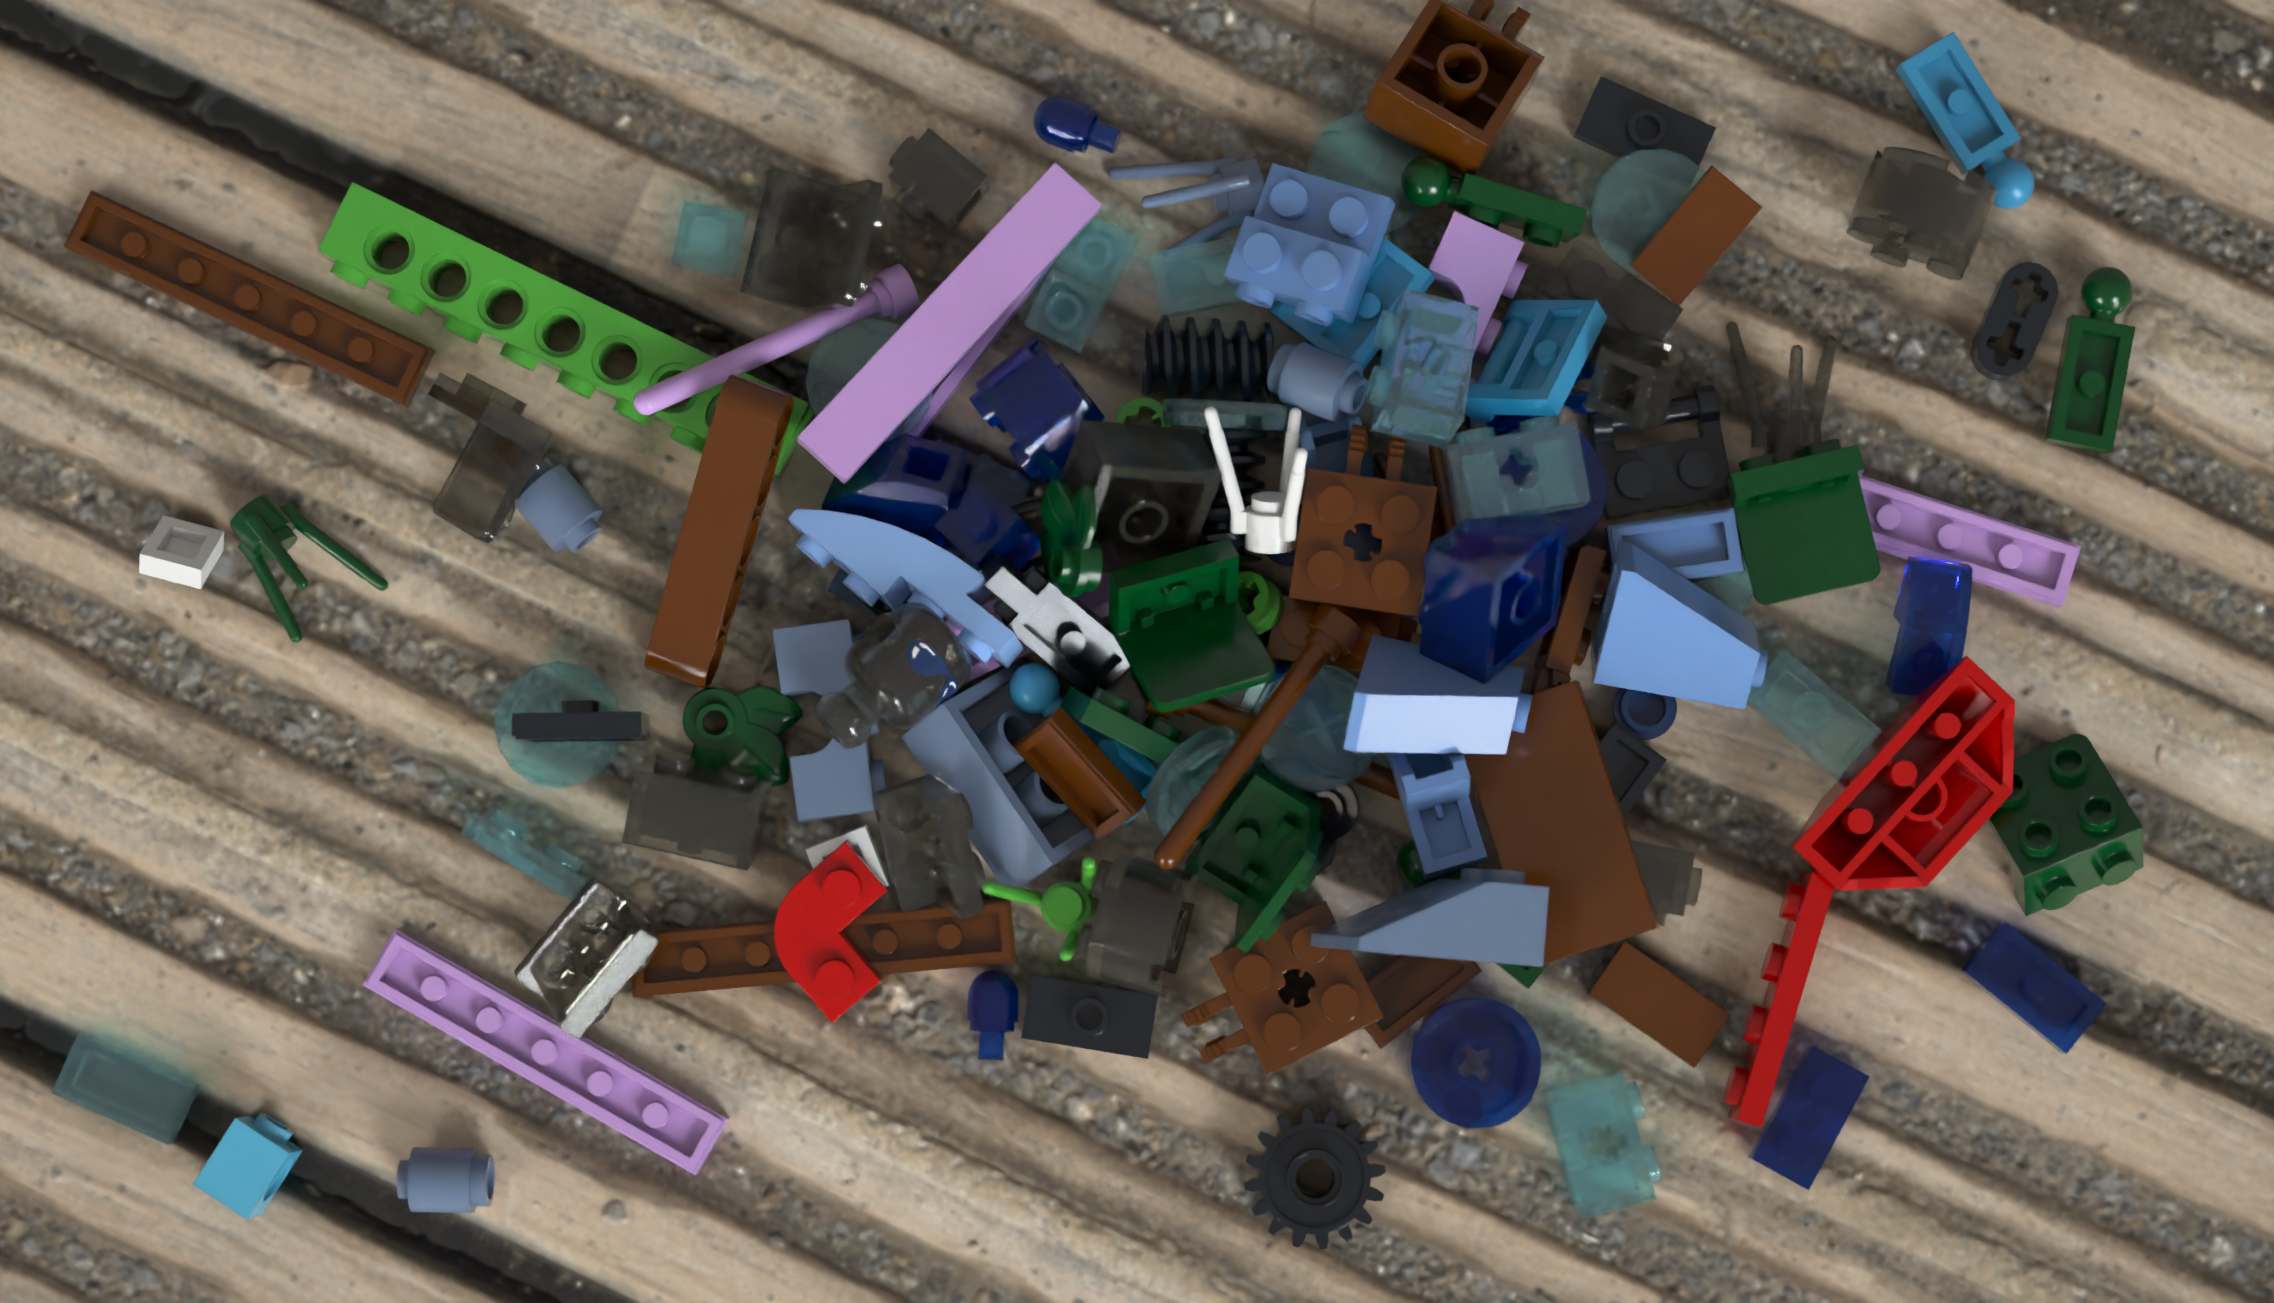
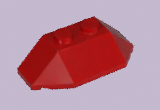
(1918, 788)

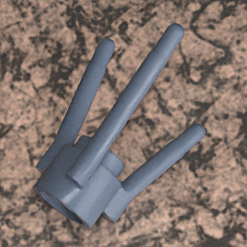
(1230, 185)

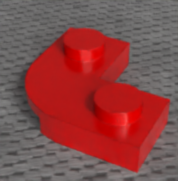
(811, 935)

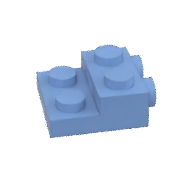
(1309, 245)

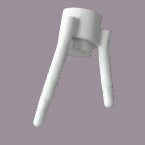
(1272, 516)

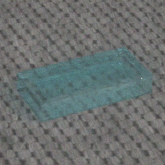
(125, 1088)

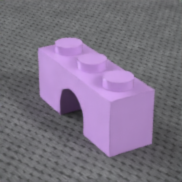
(1476, 269)

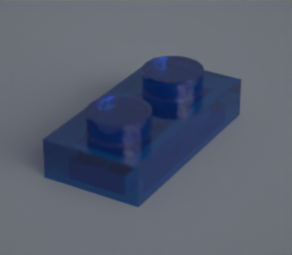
(2033, 987)
(1808, 1117)

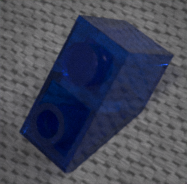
(904, 485)

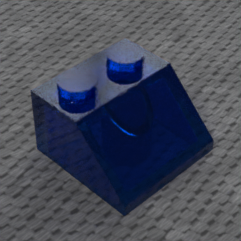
(1491, 591)

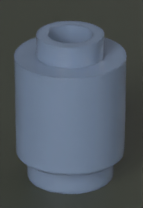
(1317, 381)
(559, 508)
(446, 1179)

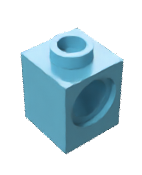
(249, 1164)

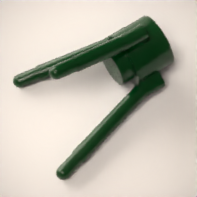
(269, 534)

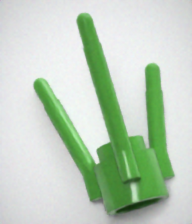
(1063, 905)

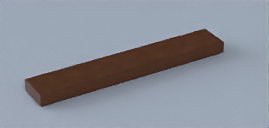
(249, 299)
(888, 939)

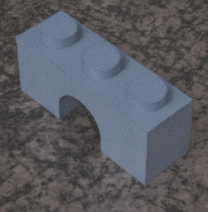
(834, 779)

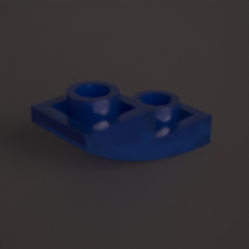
(1932, 622)

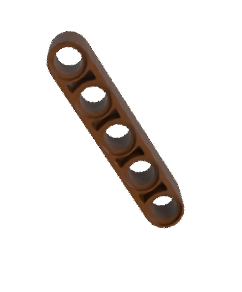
(719, 531)

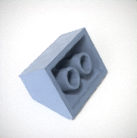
(1016, 816)

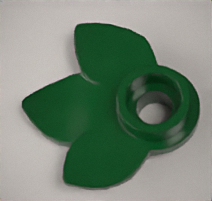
(1067, 543)
(750, 733)

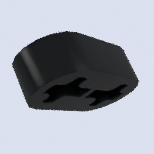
(2027, 327)

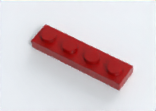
(1770, 1025)

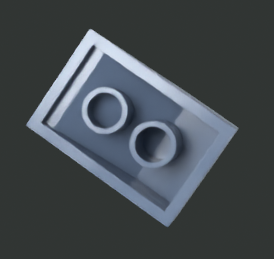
(1474, 919)

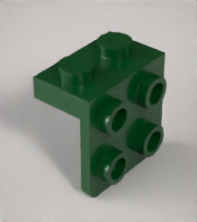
(1803, 522)
(1185, 627)
(2066, 826)
(1260, 852)

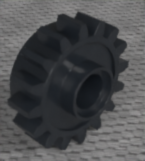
(1323, 1211)

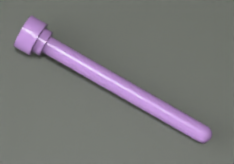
(888, 294)

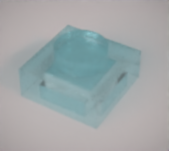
(709, 239)

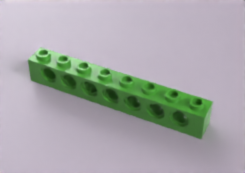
(371, 222)

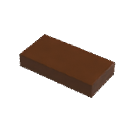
(1695, 235)
(1079, 773)
(1411, 988)
(1658, 1004)

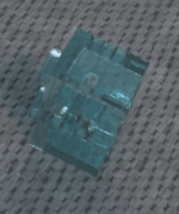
(1423, 368)
(1552, 485)
(1591, 1180)

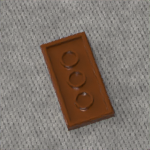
(1564, 827)

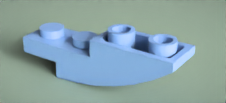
(893, 563)

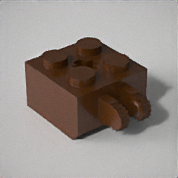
(1455, 83)
(1398, 517)
(1280, 1029)

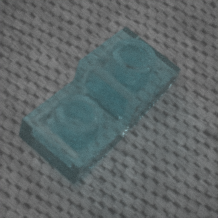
(1082, 283)

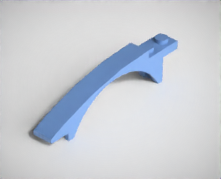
(1428, 784)

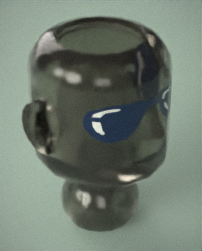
(896, 673)

